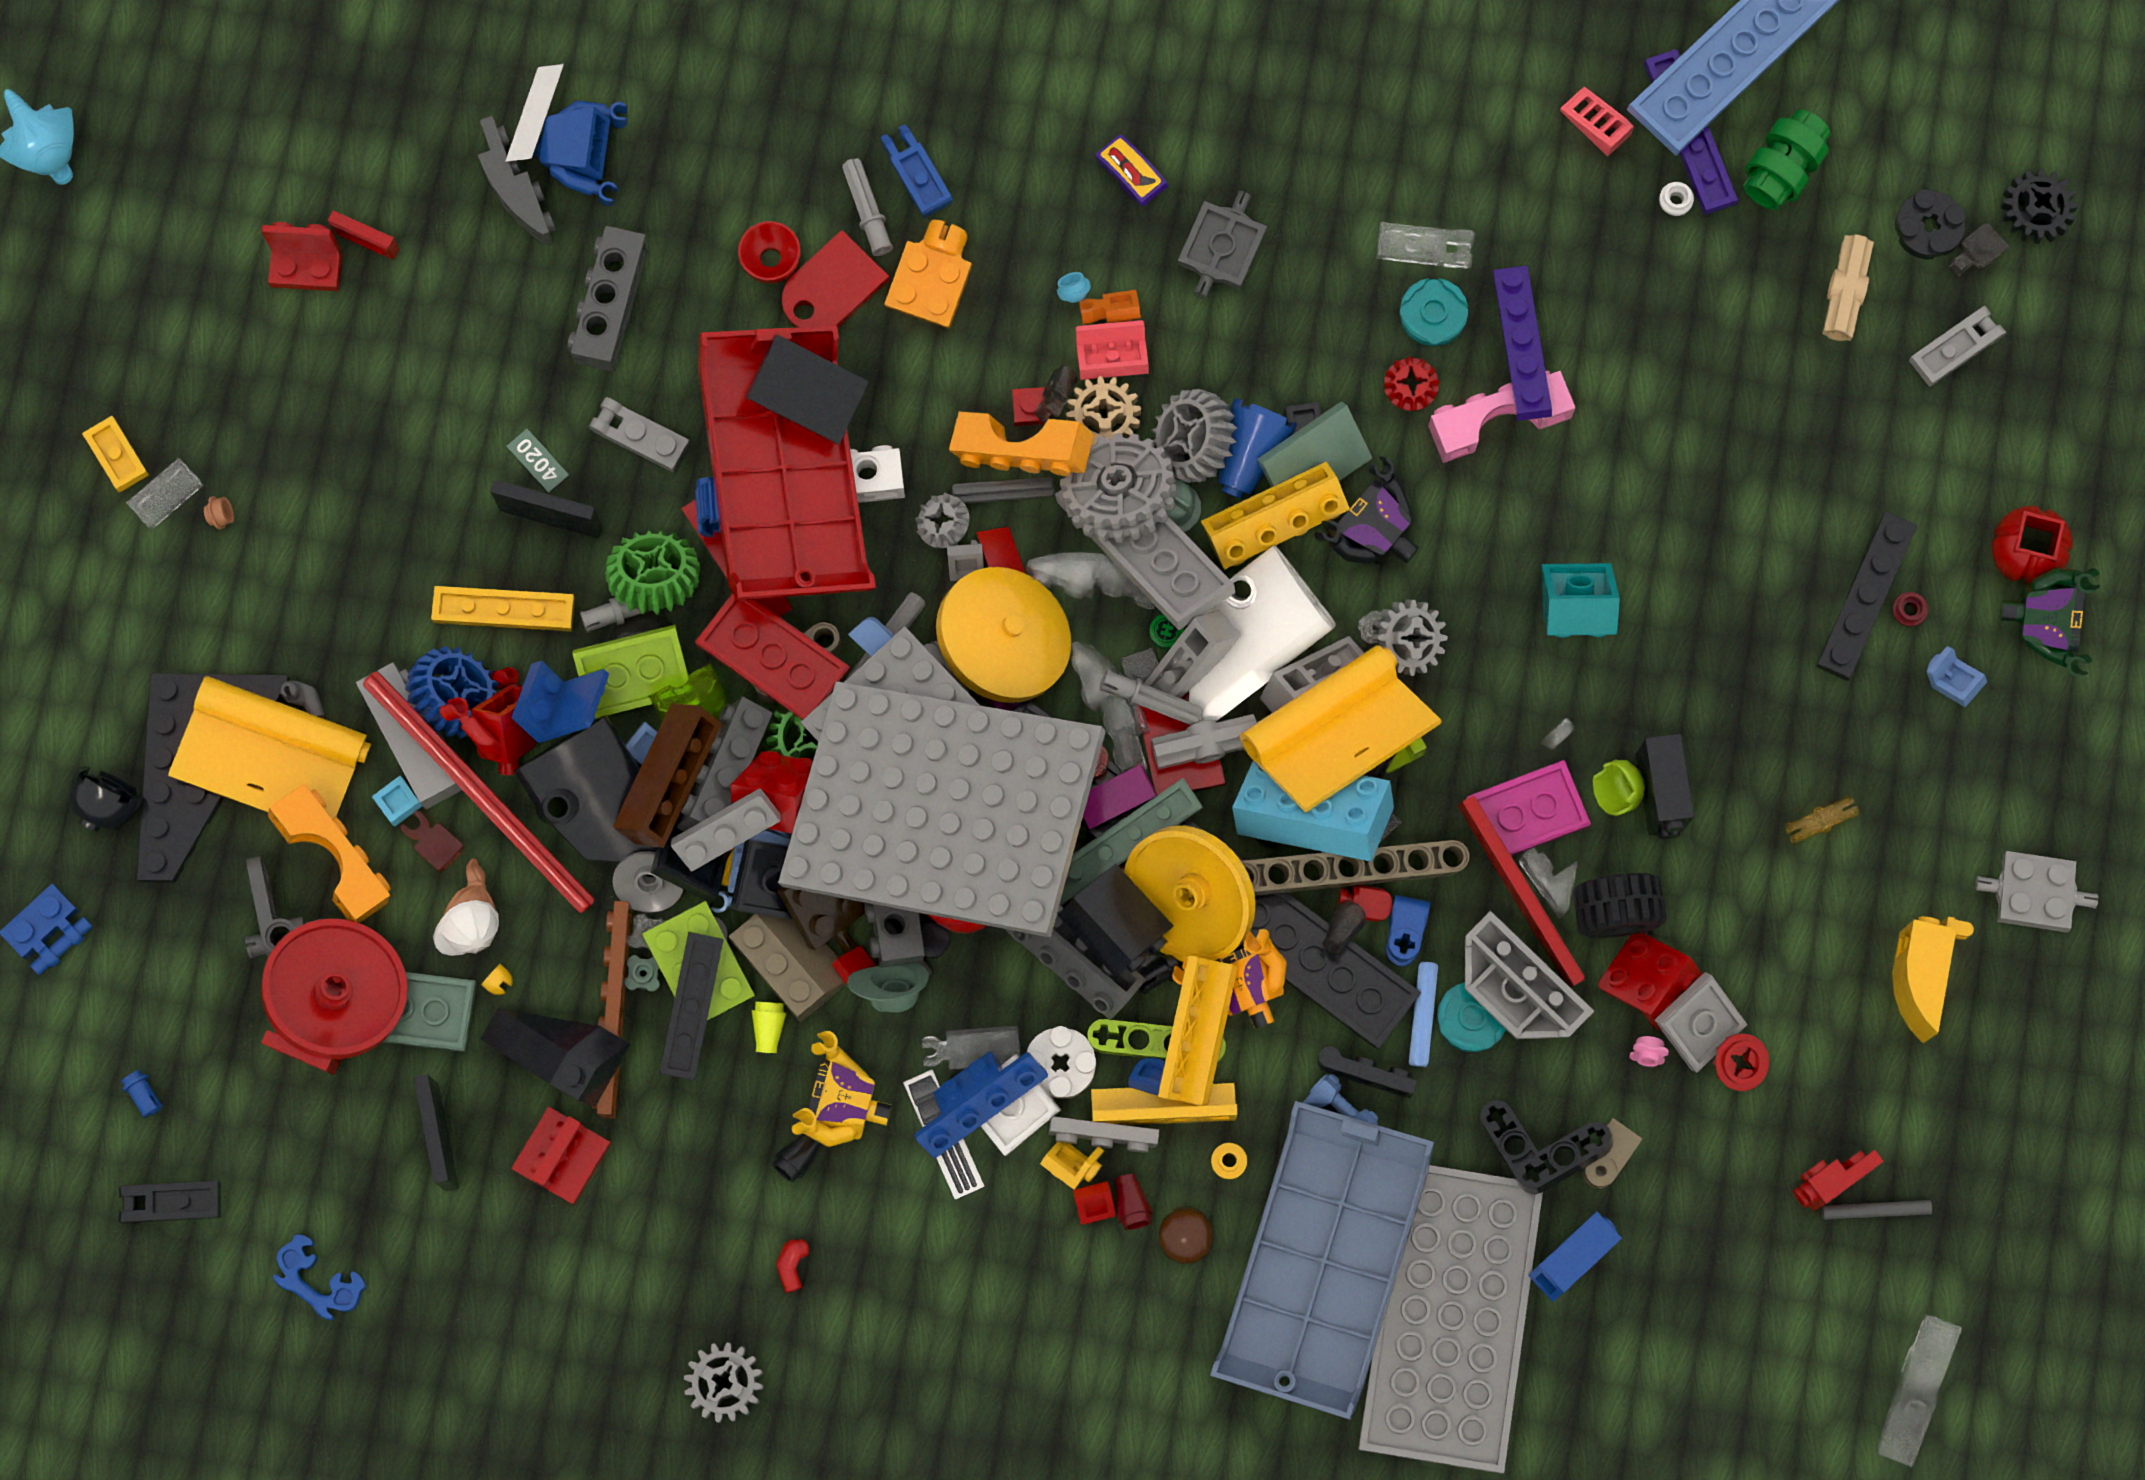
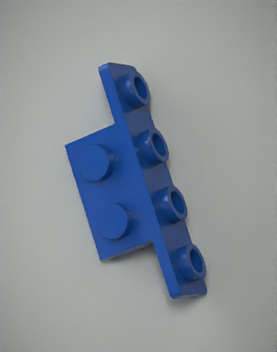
(976, 1097)

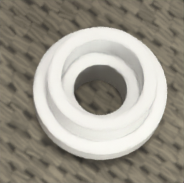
(1676, 189)

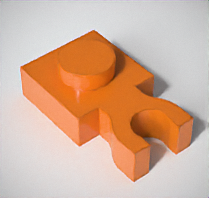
(1113, 307)

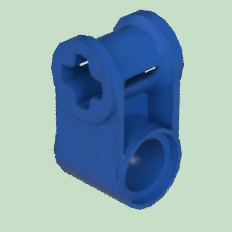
(1406, 924)

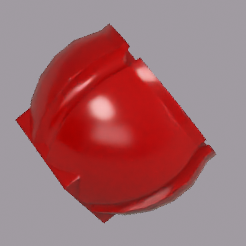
(2026, 564)

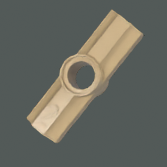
(1847, 287)

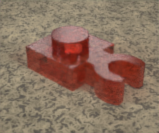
(435, 844)

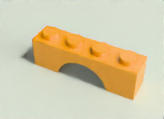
(1057, 447)
(303, 819)

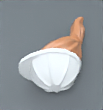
(469, 917)

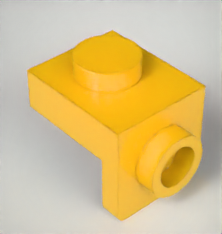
(1072, 1165)

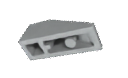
(1194, 654)
(1302, 675)

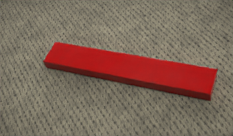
(1521, 891)

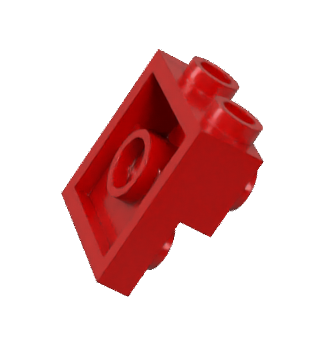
(1827, 1181)

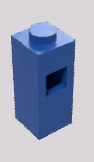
(1575, 1256)

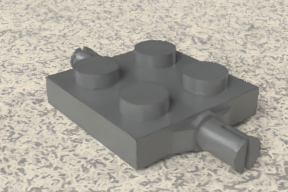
(1222, 245)

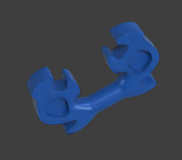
(343, 1297)

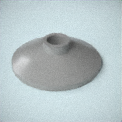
(643, 892)

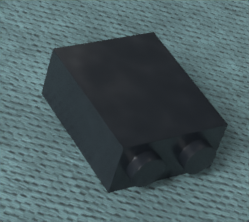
(1666, 786)
(1117, 921)

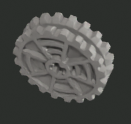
(1122, 489)

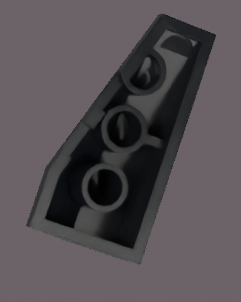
(560, 1051)

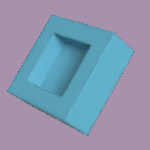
(397, 800)

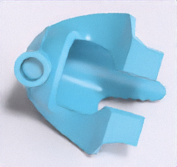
(38, 139)

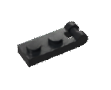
(1365, 1072)
(171, 1202)

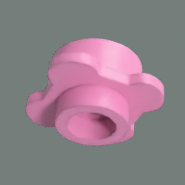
(1649, 1051)

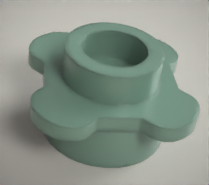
(636, 981)

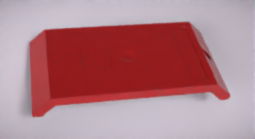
(778, 487)

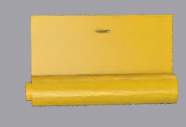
(1339, 729)
(257, 741)

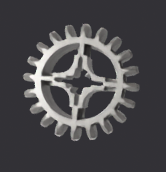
(1204, 439)

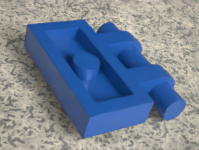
(39, 922)

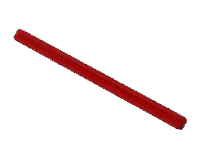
(478, 791)

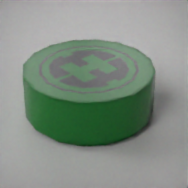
(1164, 633)

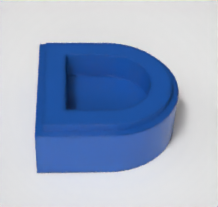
(1147, 1075)

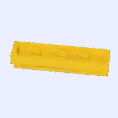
(1197, 1031)
(1138, 1107)

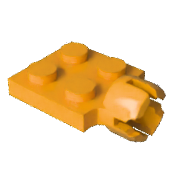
(931, 275)

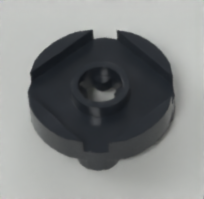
(1927, 205)

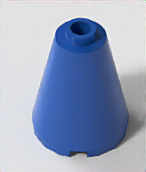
(1255, 435)

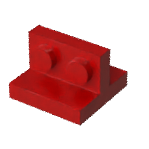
(561, 1155)

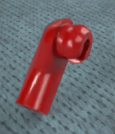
(787, 1262)

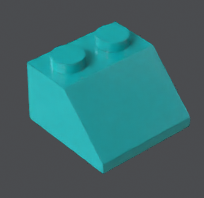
(1580, 599)

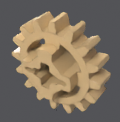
(1116, 411)

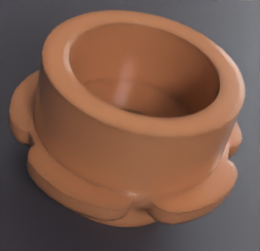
(219, 512)

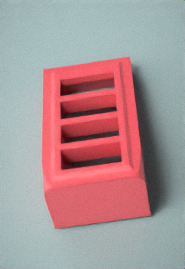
(1597, 136)

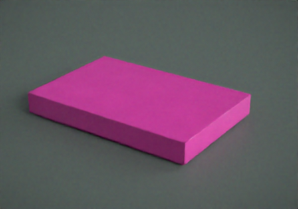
(1534, 808)

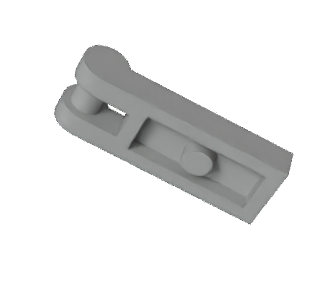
(1956, 346)
(640, 435)

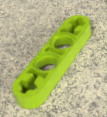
(1156, 1035)

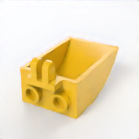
(1923, 971)

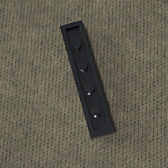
(1866, 596)

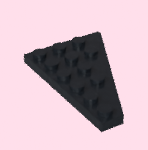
(172, 809)

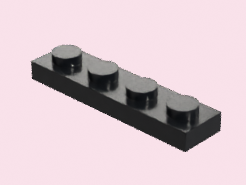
(691, 1005)

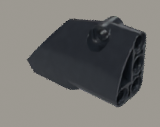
(590, 778)

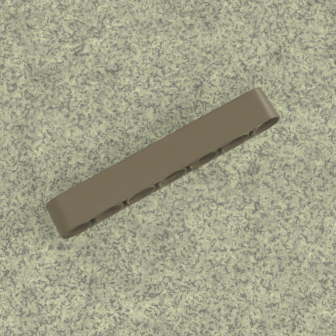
(1363, 870)

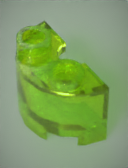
(701, 690)

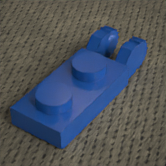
(917, 173)

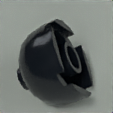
(102, 799)

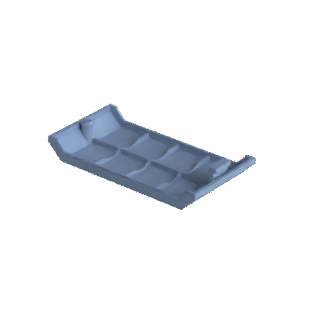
(1324, 1260)

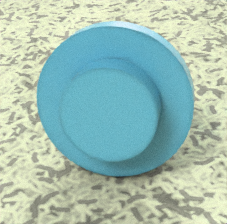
(1073, 287)

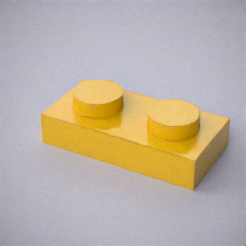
(115, 454)

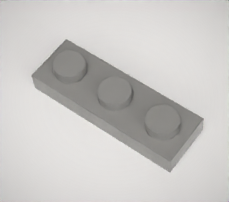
(725, 829)
(1103, 1134)

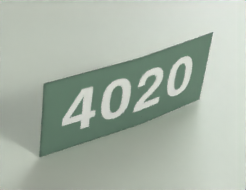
(537, 460)

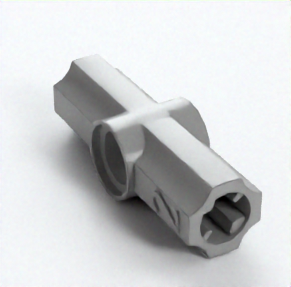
(1200, 742)

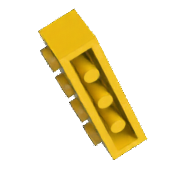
(1275, 515)

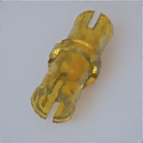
(1821, 819)

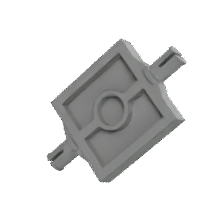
(2036, 891)

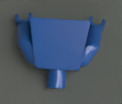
(576, 145)

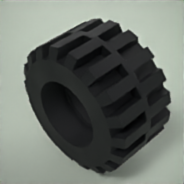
(1619, 905)

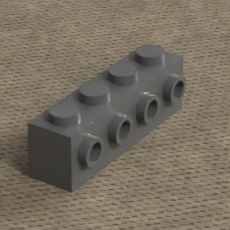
(728, 757)
(1081, 968)

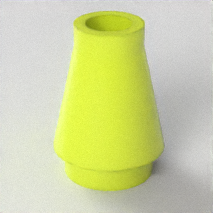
(768, 1025)

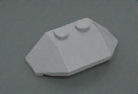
(1519, 985)

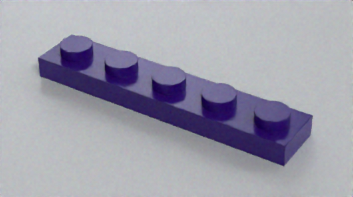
(1700, 155)
(1522, 343)

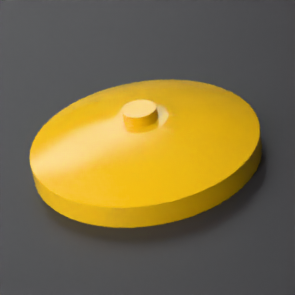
(1003, 634)
(1197, 888)

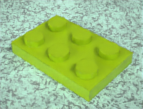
(635, 667)
(668, 945)

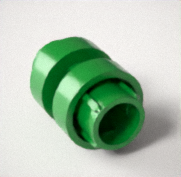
(1794, 148)

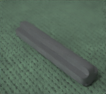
(1004, 490)

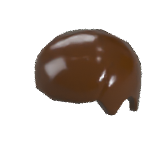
(1185, 1235)

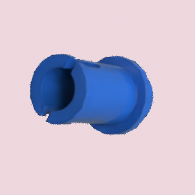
(141, 1093)

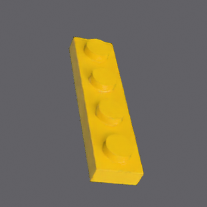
(503, 608)

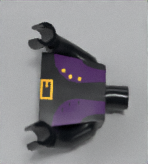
(1374, 522)

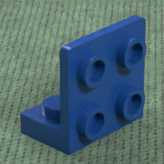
(556, 707)

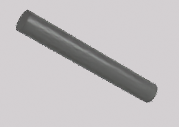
(1880, 1209)

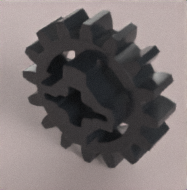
(2043, 220)

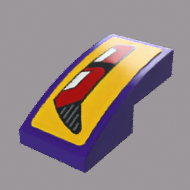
(1132, 170)

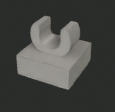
(964, 559)

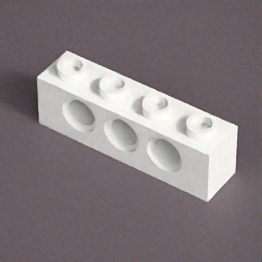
(888, 480)

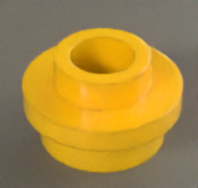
(1224, 1171)

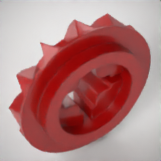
(1400, 394)
(1755, 1057)

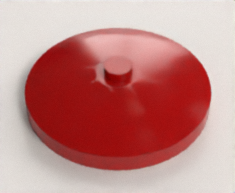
(334, 988)

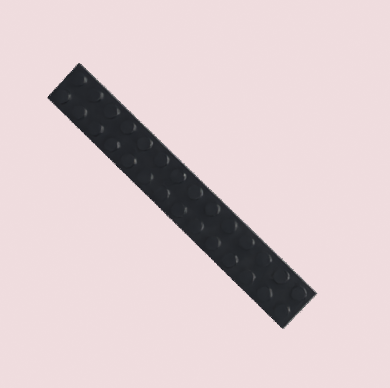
(1345, 985)

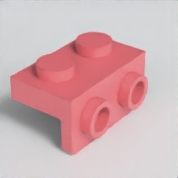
(1111, 349)

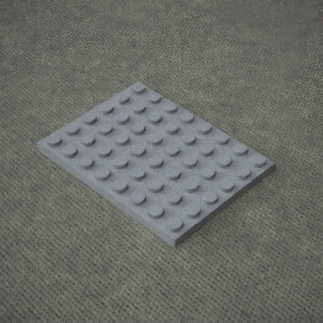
(943, 808)

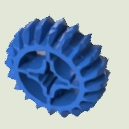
(462, 679)

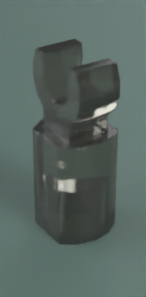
(1056, 393)

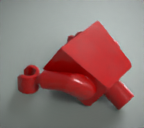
(491, 724)

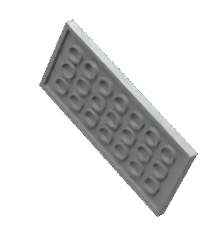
(1454, 1325)

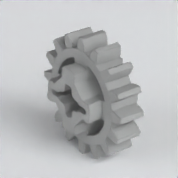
(1410, 622)
(714, 1397)

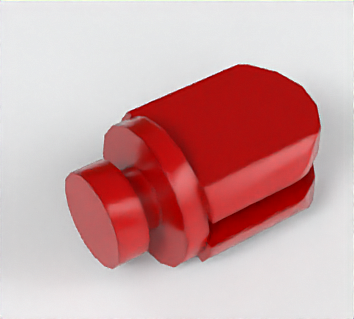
(1373, 900)

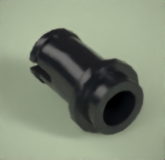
(1158, 973)

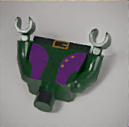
(2053, 615)

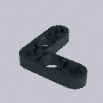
(1532, 1159)

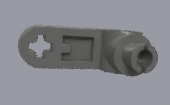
(266, 912)

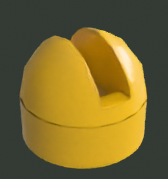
(496, 978)

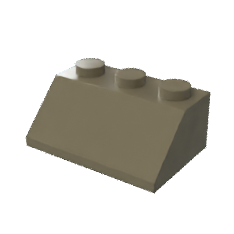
(787, 965)

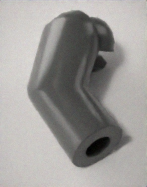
(303, 696)

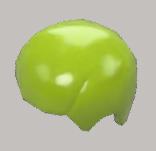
(1618, 787)

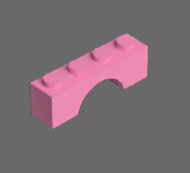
(1458, 428)

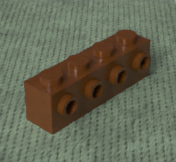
(667, 775)

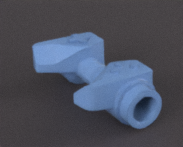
(1327, 1092)

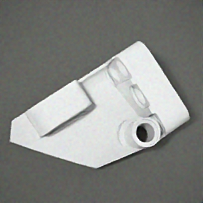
(1274, 626)

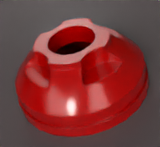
(766, 237)

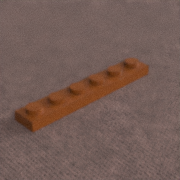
(614, 993)

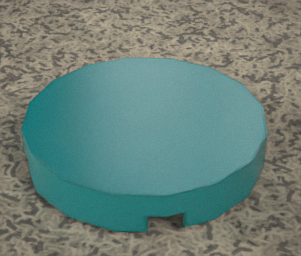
(1433, 312)
(1466, 1022)

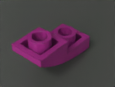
(1118, 796)

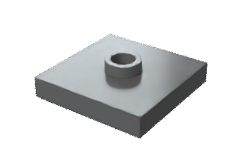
(1700, 1021)

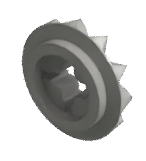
(950, 531)

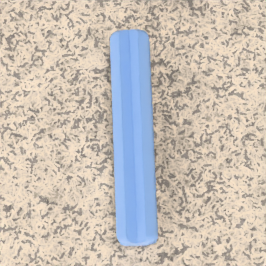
(1423, 1014)

